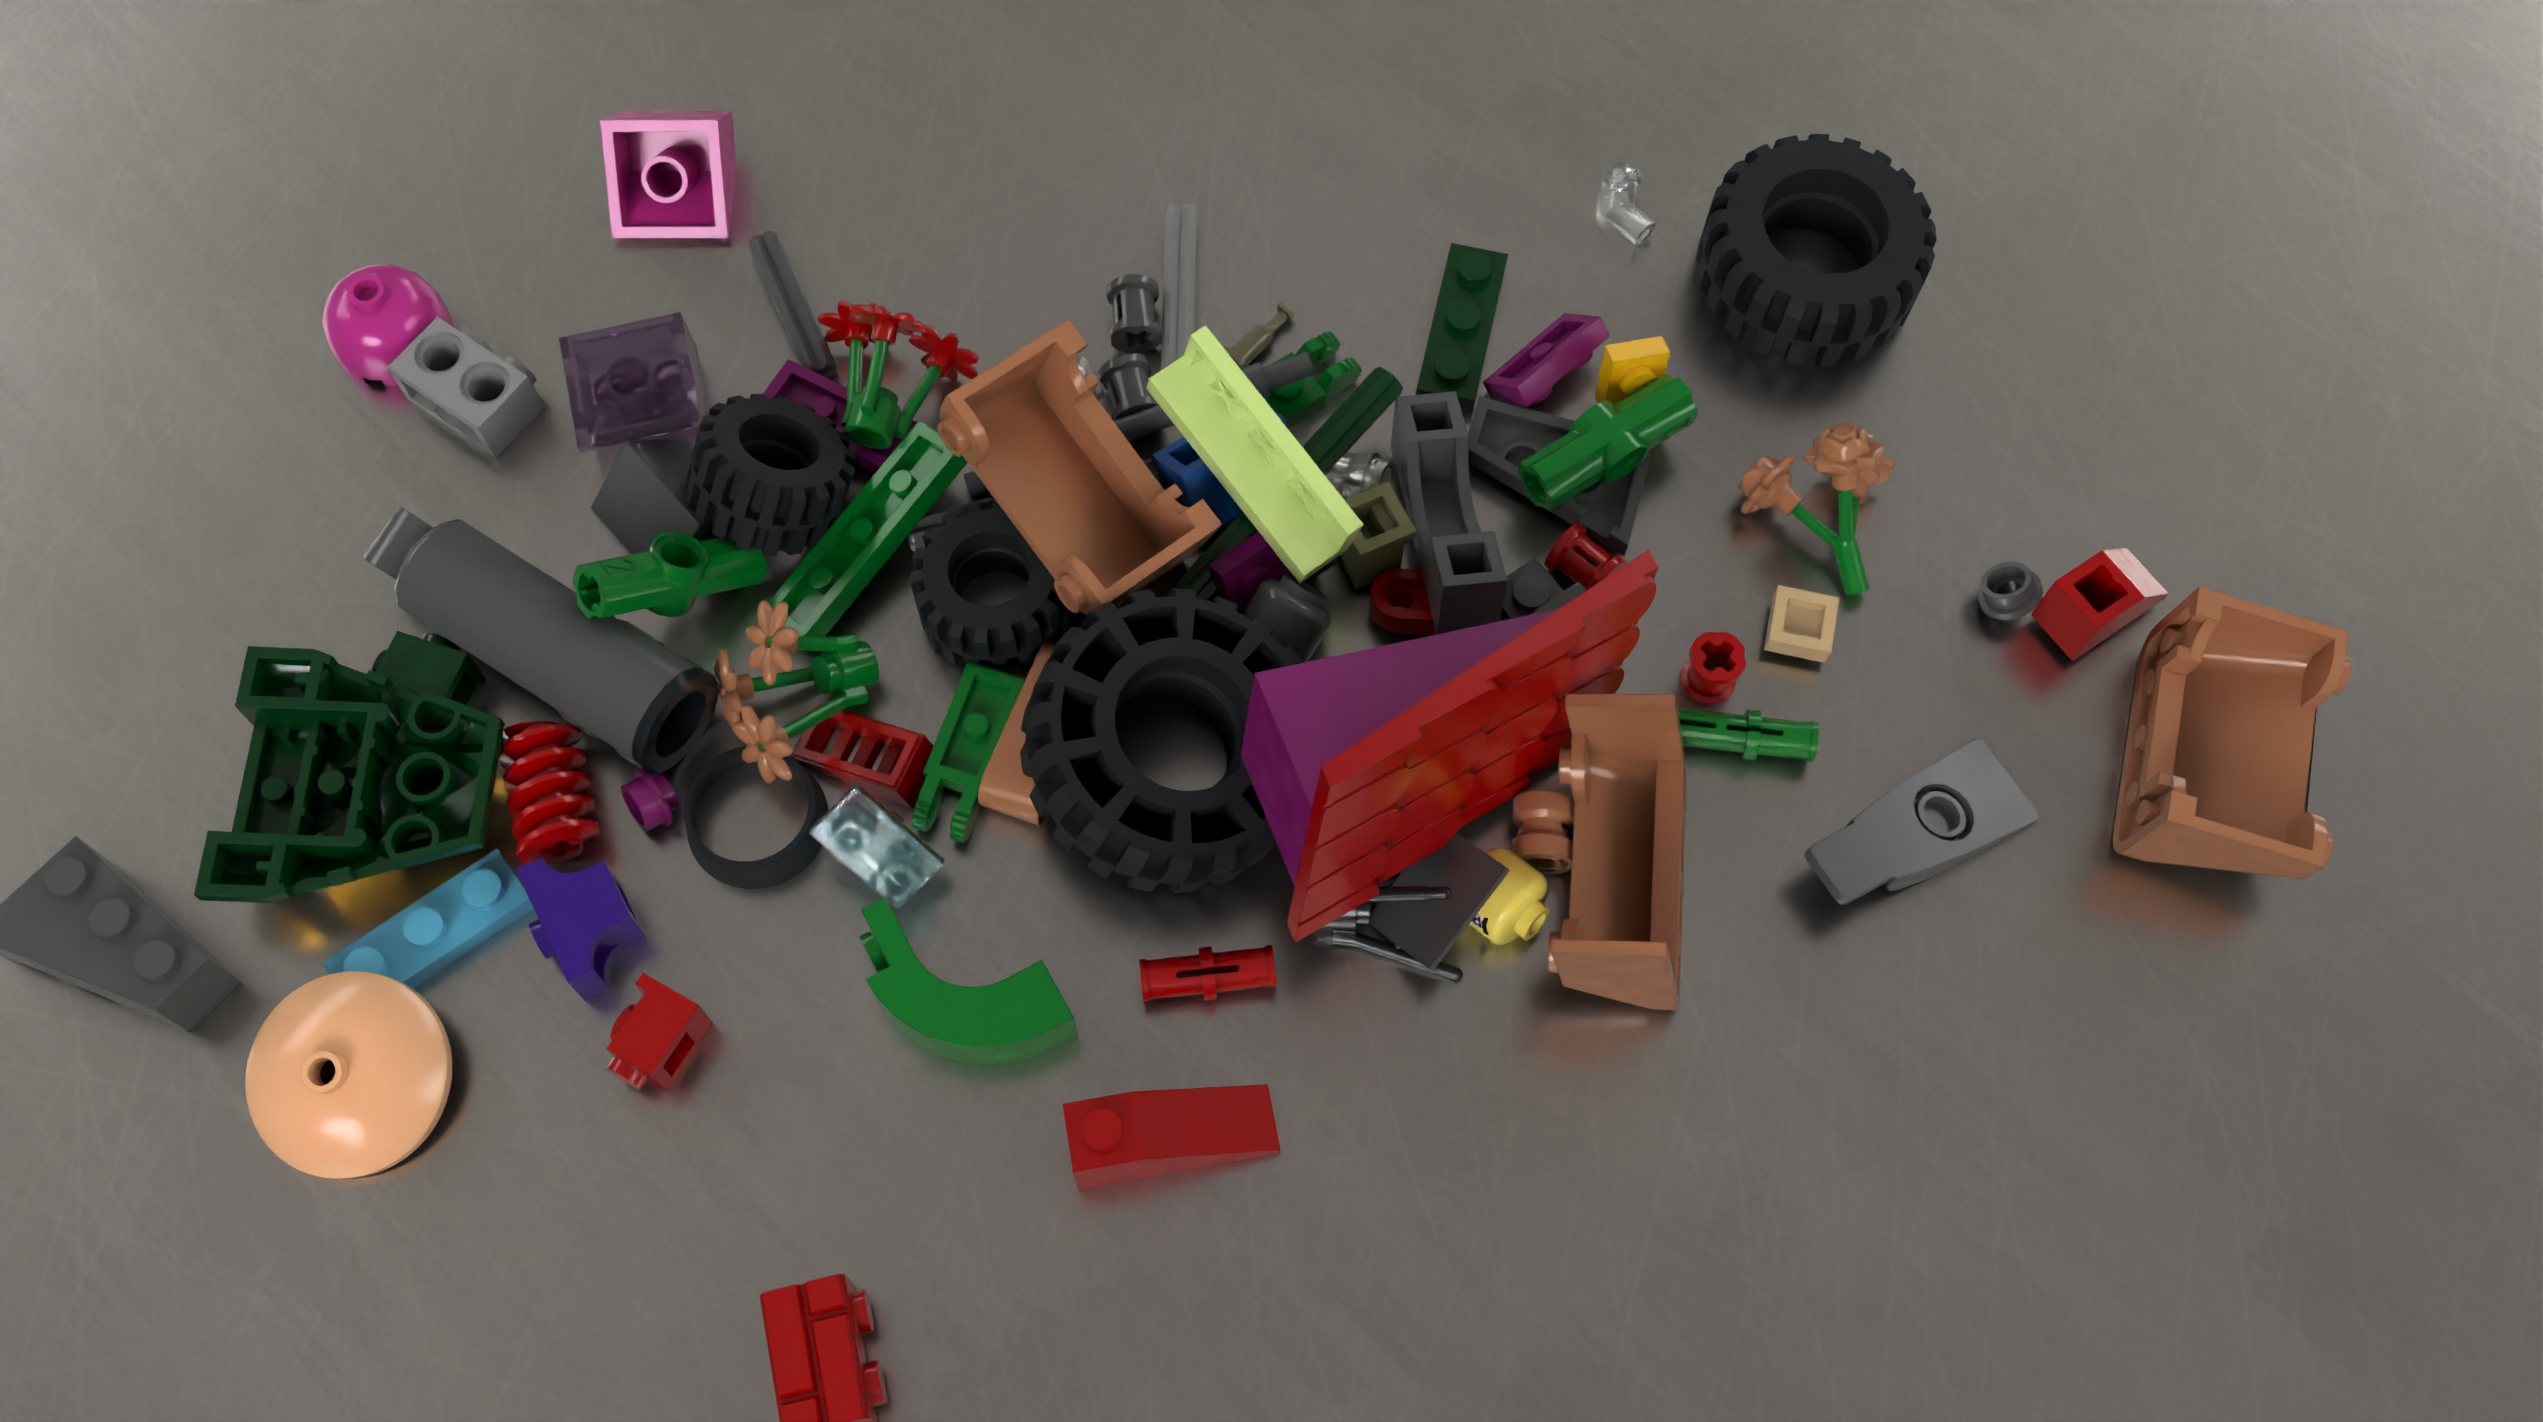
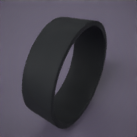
(766, 871)

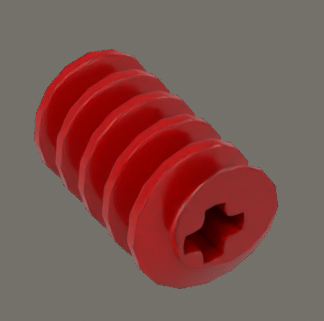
(545, 791)

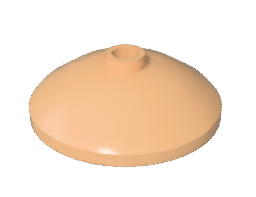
(386, 1082)

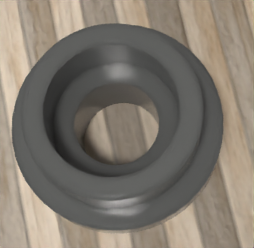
(2009, 591)

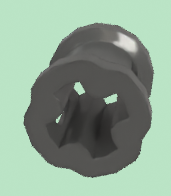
(1134, 313)
(1127, 382)

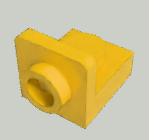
(1630, 367)

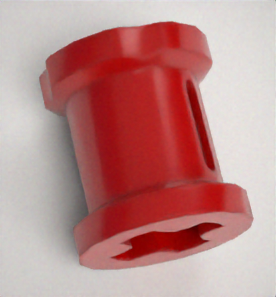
(1582, 558)
(1708, 651)

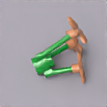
(843, 670)

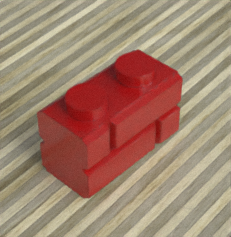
(821, 1352)

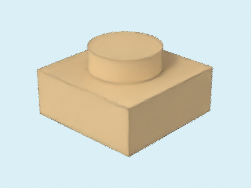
(1801, 624)

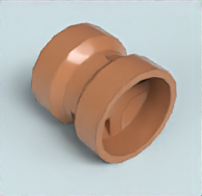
(1543, 830)

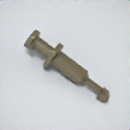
(1259, 336)

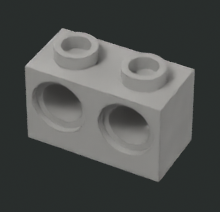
(463, 392)

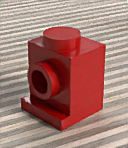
(656, 1036)

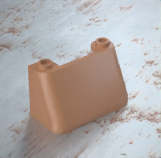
(1070, 474)
(2227, 739)

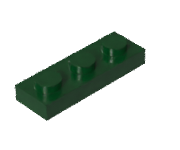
(1462, 323)

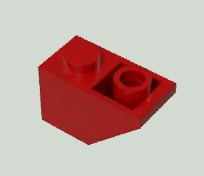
(2097, 600)

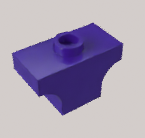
(580, 921)

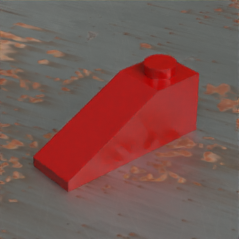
(1167, 1132)

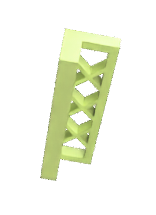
(1255, 456)

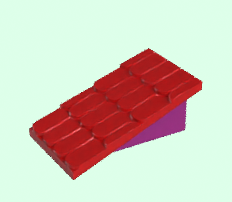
(1407, 741)

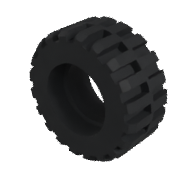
(1825, 190)

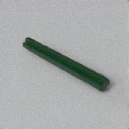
(1324, 448)

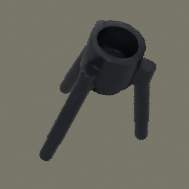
(1346, 932)

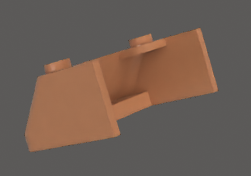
(1625, 849)

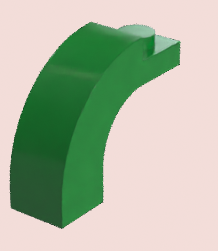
(963, 1023)

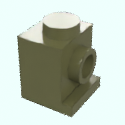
(1381, 538)

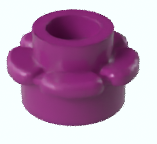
(650, 800)

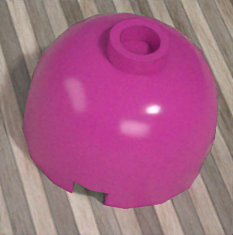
(376, 317)

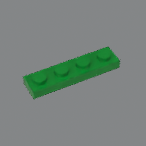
(868, 532)

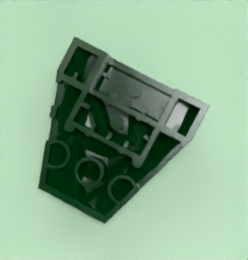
(346, 779)

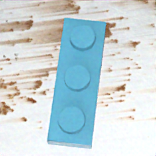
(440, 925)

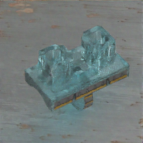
(877, 845)

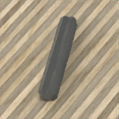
(792, 304)

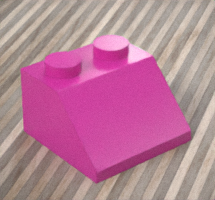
(669, 173)

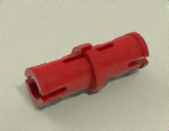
(1254, 969)

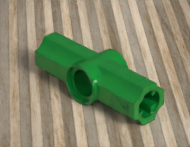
(1607, 442)
(666, 576)

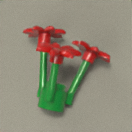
(873, 414)

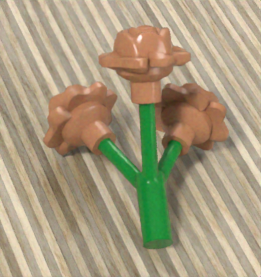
(1854, 465)

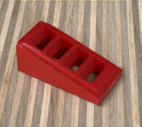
(899, 772)

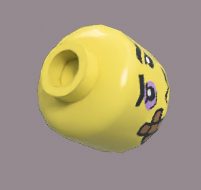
(1516, 904)

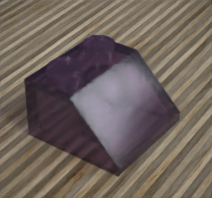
(633, 381)

